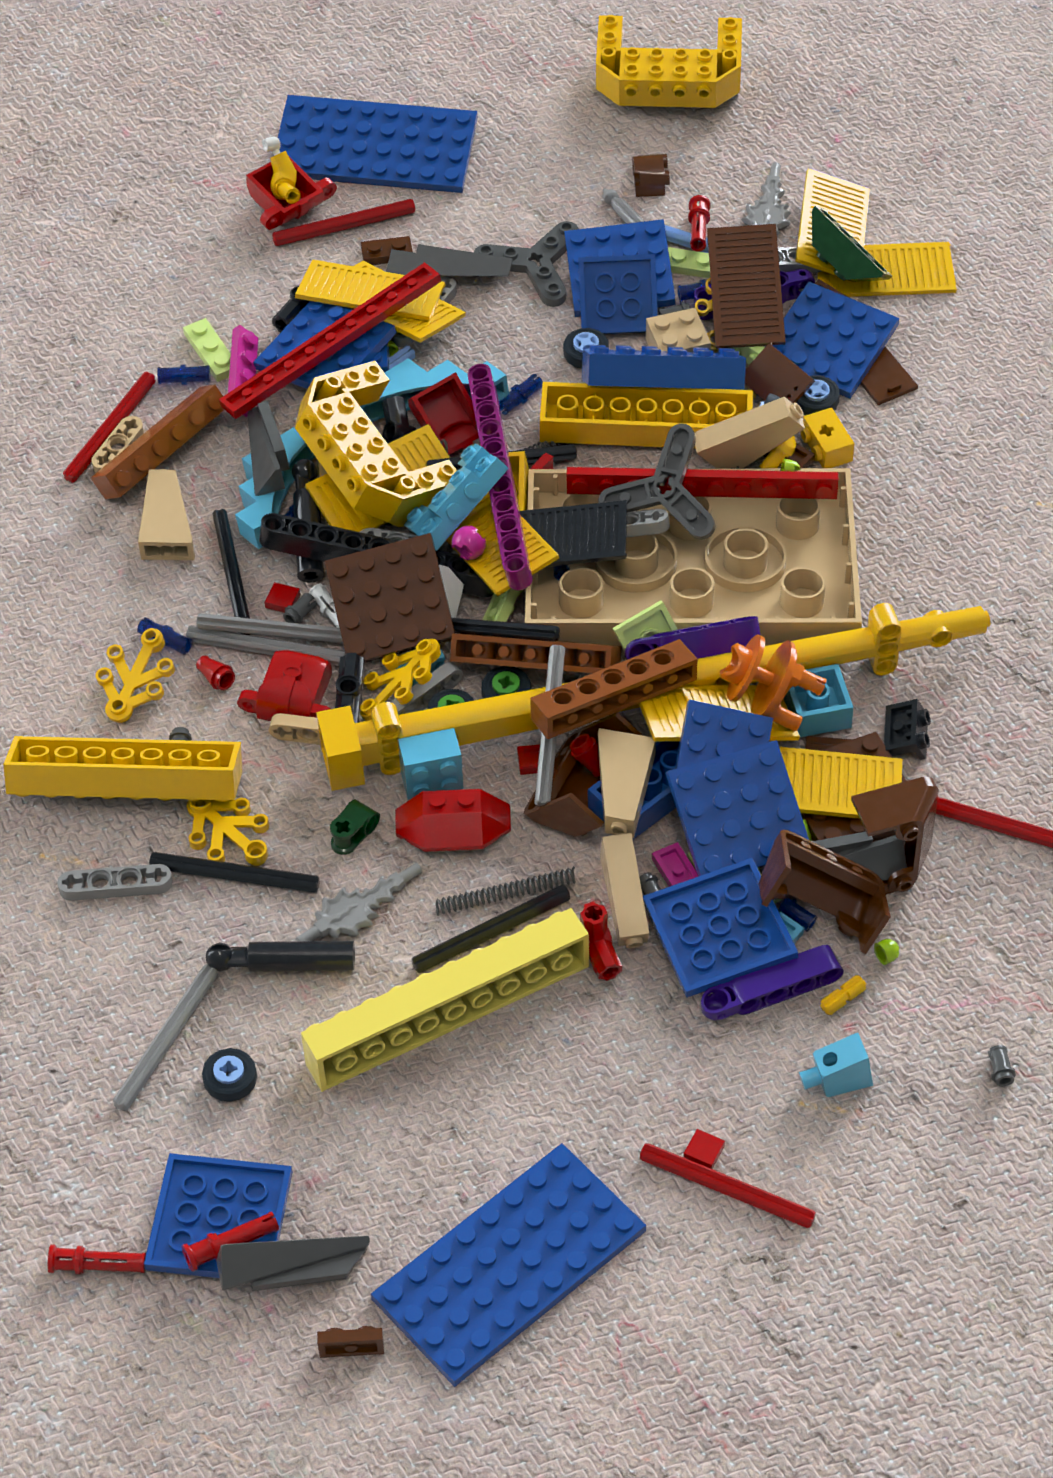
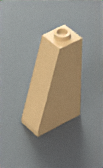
(749, 434)
(164, 521)
(624, 777)
(624, 890)

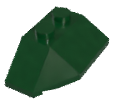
(843, 251)

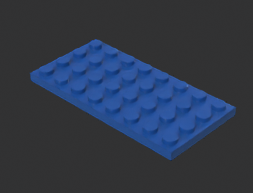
(378, 142)
(508, 1264)

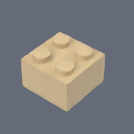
(677, 330)

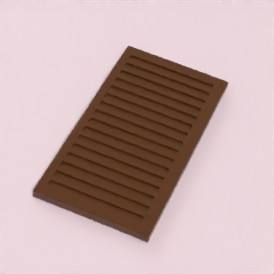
(745, 286)

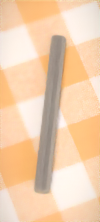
(269, 628)
(259, 644)
(548, 746)
(165, 1038)

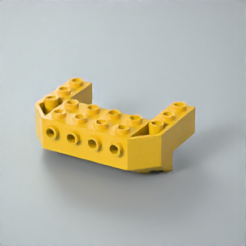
(665, 74)
(356, 451)

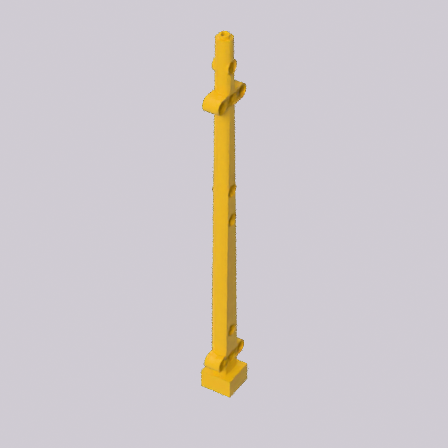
(352, 745)

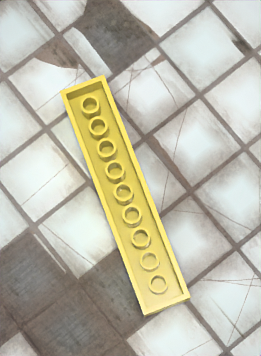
(445, 999)

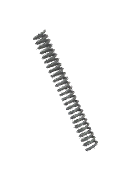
(504, 889)

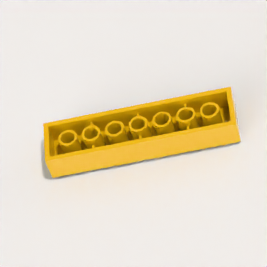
(631, 414)
(123, 768)

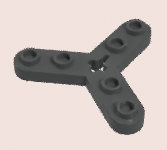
(546, 251)
(678, 501)

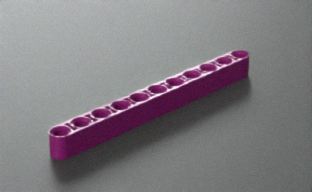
(503, 493)

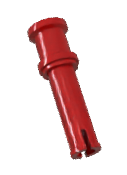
(699, 217)
(208, 1248)
(78, 1264)

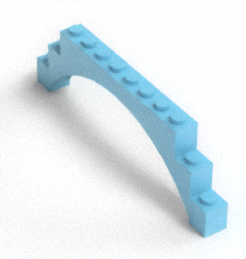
(405, 381)

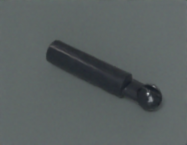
(305, 508)
(284, 956)

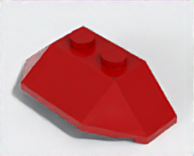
(452, 820)

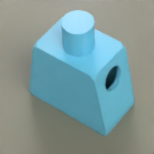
(839, 1067)

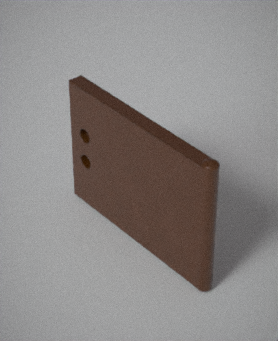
(776, 375)
(887, 379)

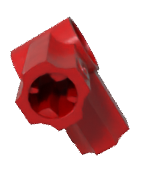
(601, 951)

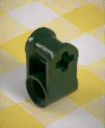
(352, 827)

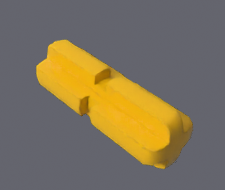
(838, 997)

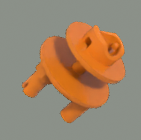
(774, 680)

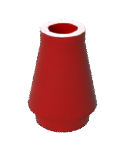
(217, 673)
(586, 752)

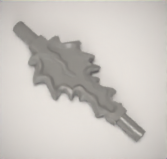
(768, 208)
(354, 910)

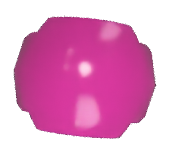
(468, 543)

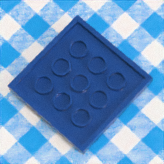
(619, 240)
(311, 321)
(835, 336)
(735, 806)
(718, 927)
(211, 1197)

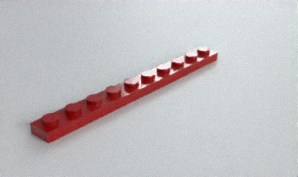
(329, 340)
(714, 482)

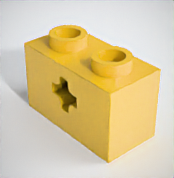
(827, 438)

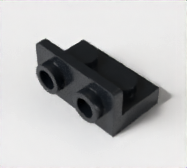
(907, 728)

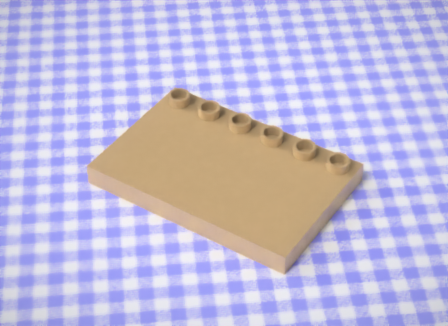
(765, 560)

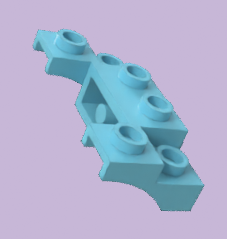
(459, 497)

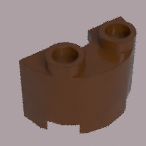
(650, 174)

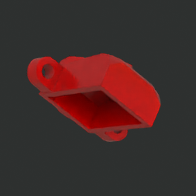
(278, 211)
(448, 412)
(291, 686)

